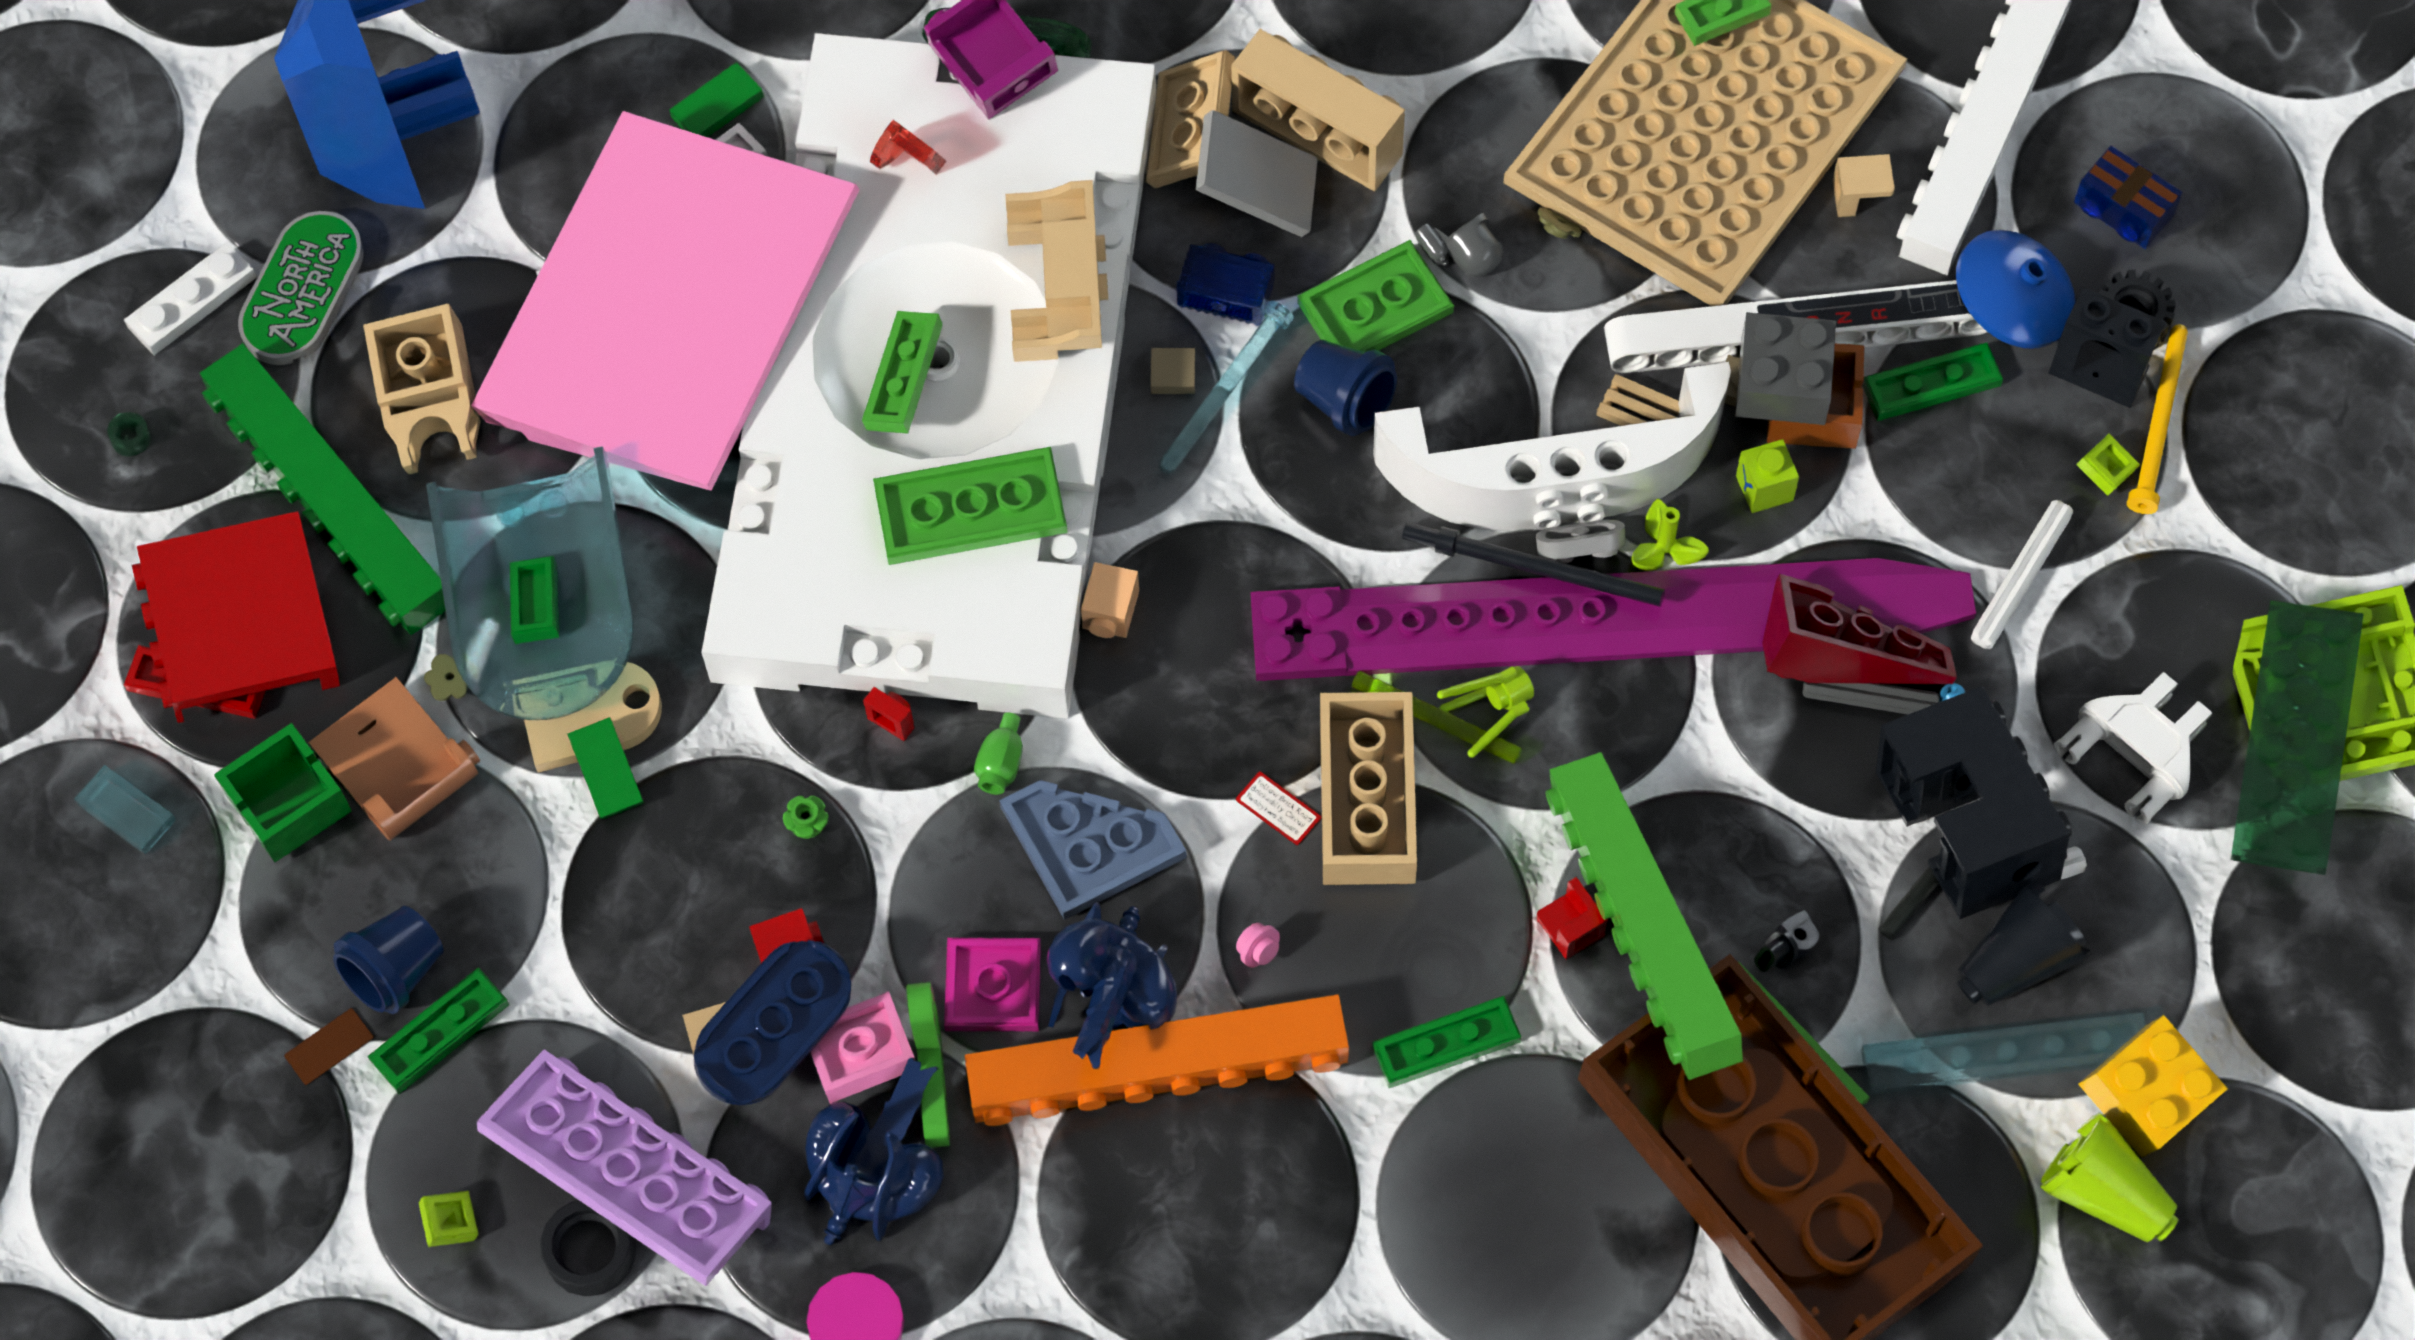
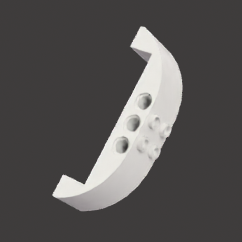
(1558, 475)

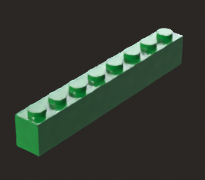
(325, 488)

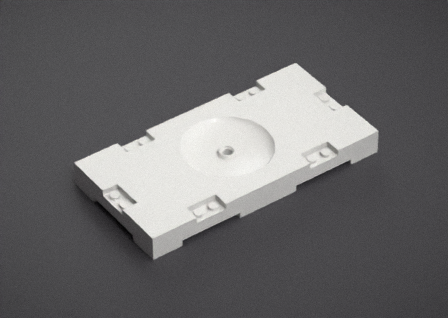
(804, 555)

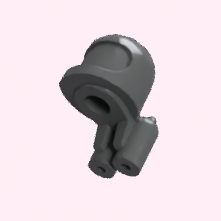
(1470, 246)

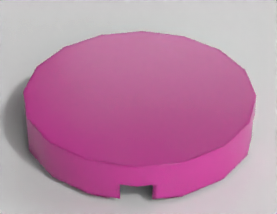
(855, 1309)

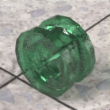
(129, 447)

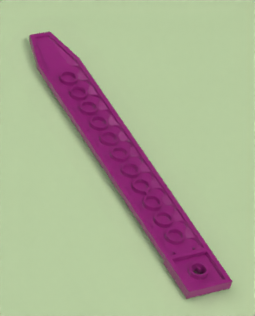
(1568, 623)

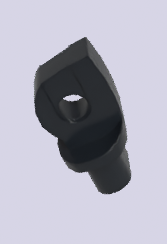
(1782, 945)

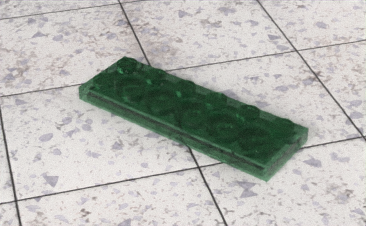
(2297, 737)

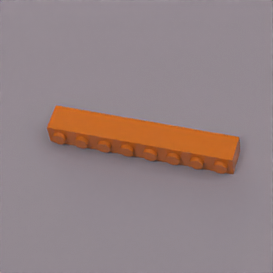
(1160, 1060)

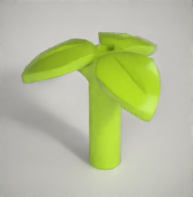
(1662, 526)

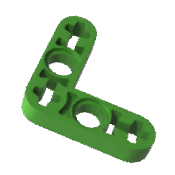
(928, 1043)

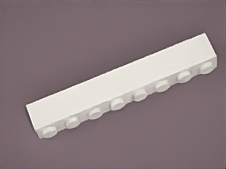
(1980, 132)

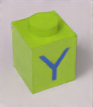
(1767, 476)

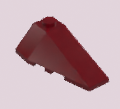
(1828, 642)

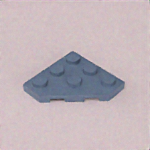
(1088, 843)

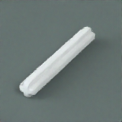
(2021, 574)

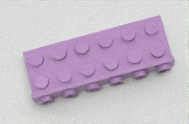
(625, 1166)

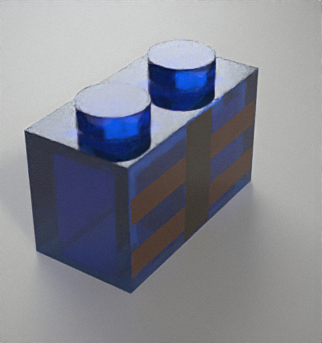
(2127, 197)

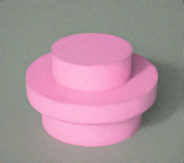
(1258, 944)

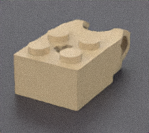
(423, 380)

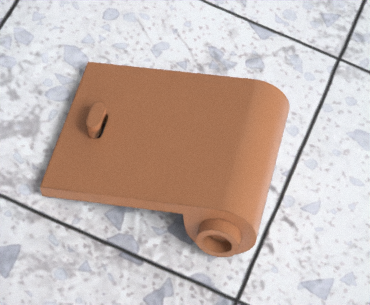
(394, 758)

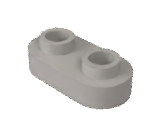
(1596, 538)

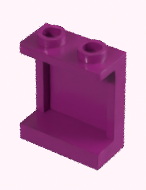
(990, 52)

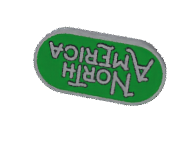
(301, 287)

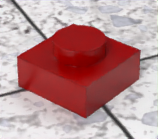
(889, 712)

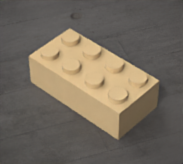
(1318, 109)
(1368, 788)

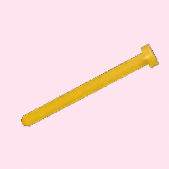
(2144, 498)

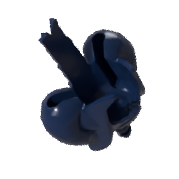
(1122, 972)
(868, 1169)

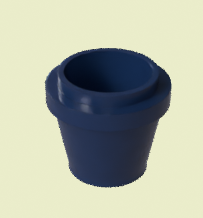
(1347, 384)
(387, 958)

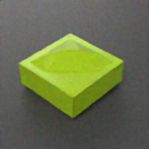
(2108, 464)
(448, 1218)

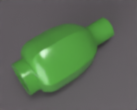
(999, 756)

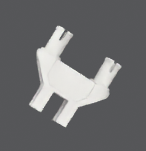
(2143, 738)

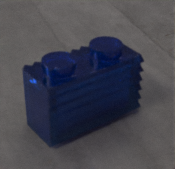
(1225, 283)

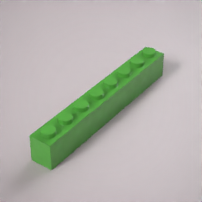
(1644, 917)

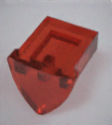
(897, 140)

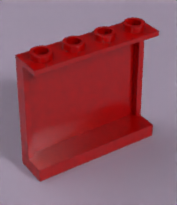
(234, 612)

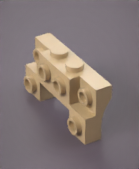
(1071, 252)

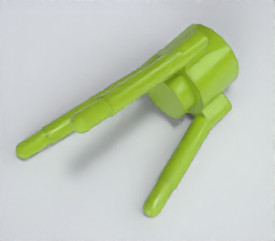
(1504, 690)

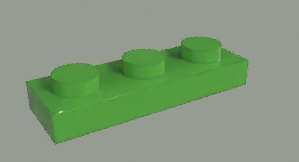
(902, 372)

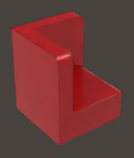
(1572, 920)

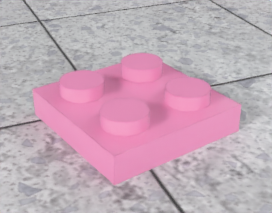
(862, 1049)

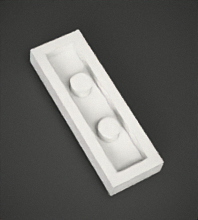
(190, 298)

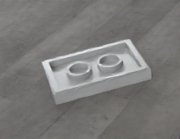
(1256, 173)

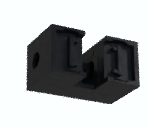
(1966, 754)

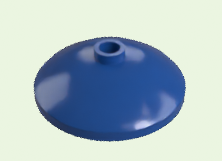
(2015, 288)

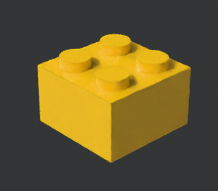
(2153, 1086)

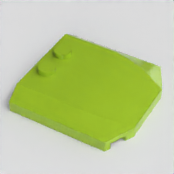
(2383, 692)

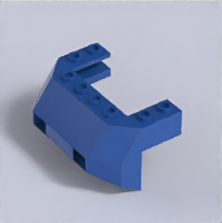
(353, 115)

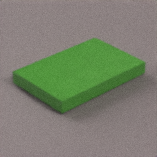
(1377, 301)

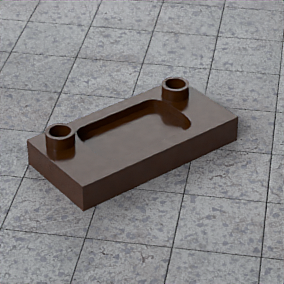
(1784, 1171)

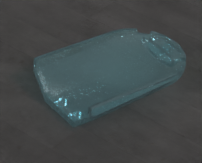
(550, 516)

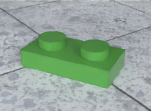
(1713, 18)

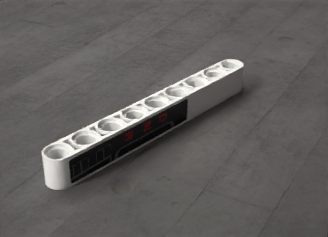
(1861, 318)

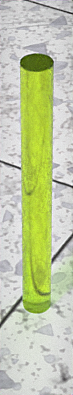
(1442, 719)

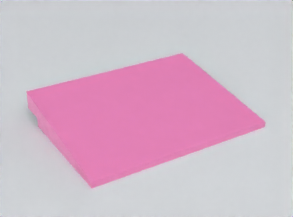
(664, 301)

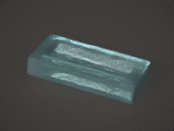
(125, 809)

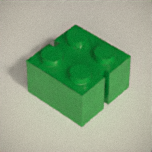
(280, 792)

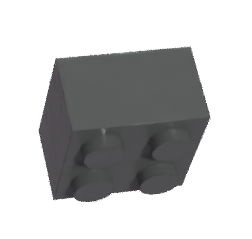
(1785, 368)

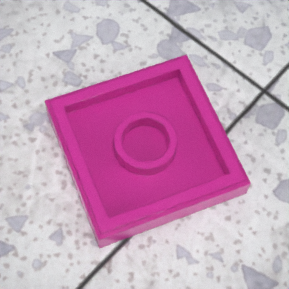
(992, 984)

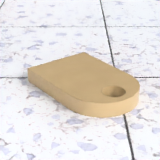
(633, 726)

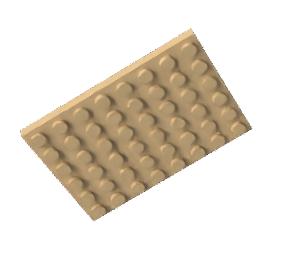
(1706, 146)

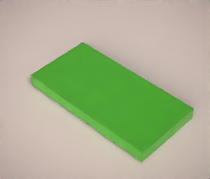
(970, 505)

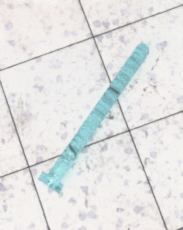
(1276, 317)

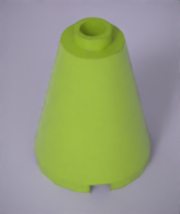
(2110, 1182)

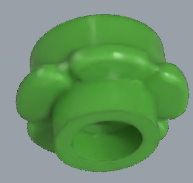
(807, 827)

